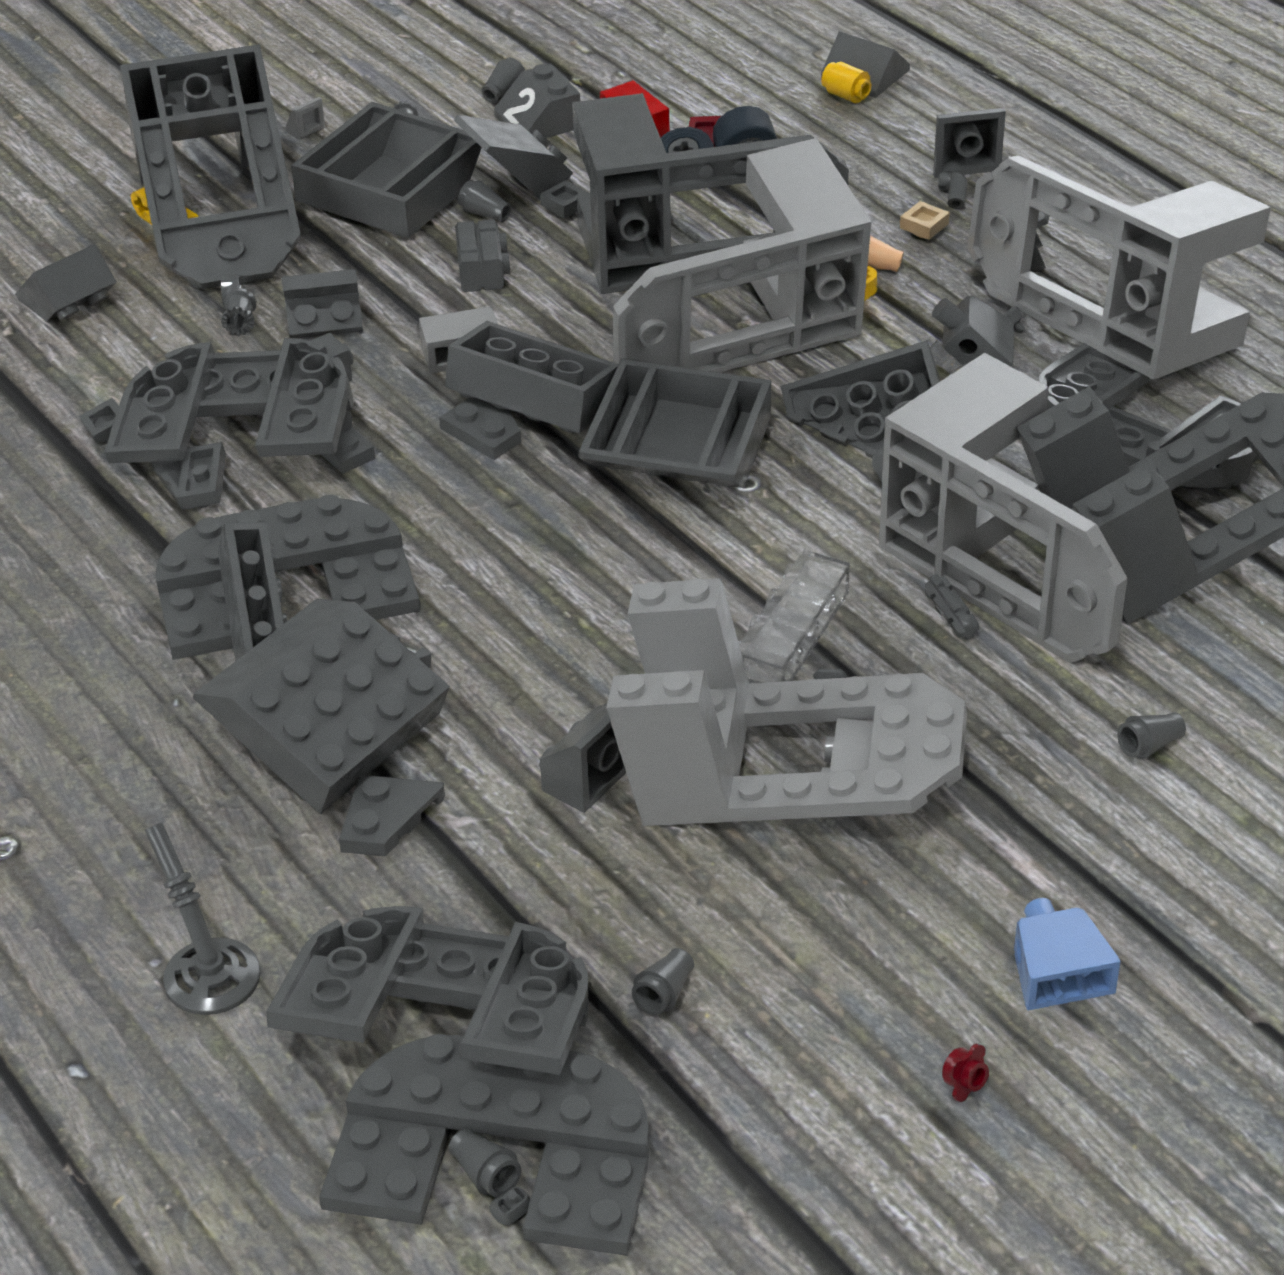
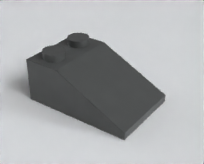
(519, 152)

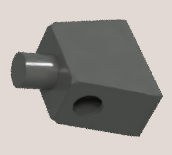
(974, 330)

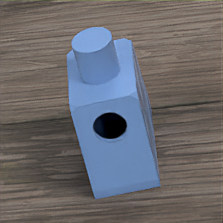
(1062, 956)

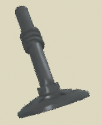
(209, 951)

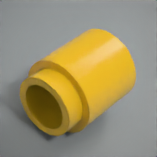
(846, 81)

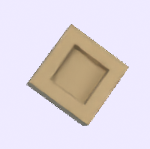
(924, 220)

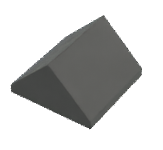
(881, 62)

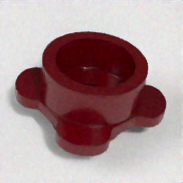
(965, 1071)

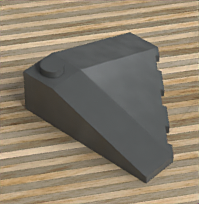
(856, 398)

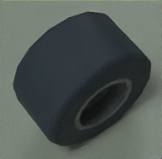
(743, 125)

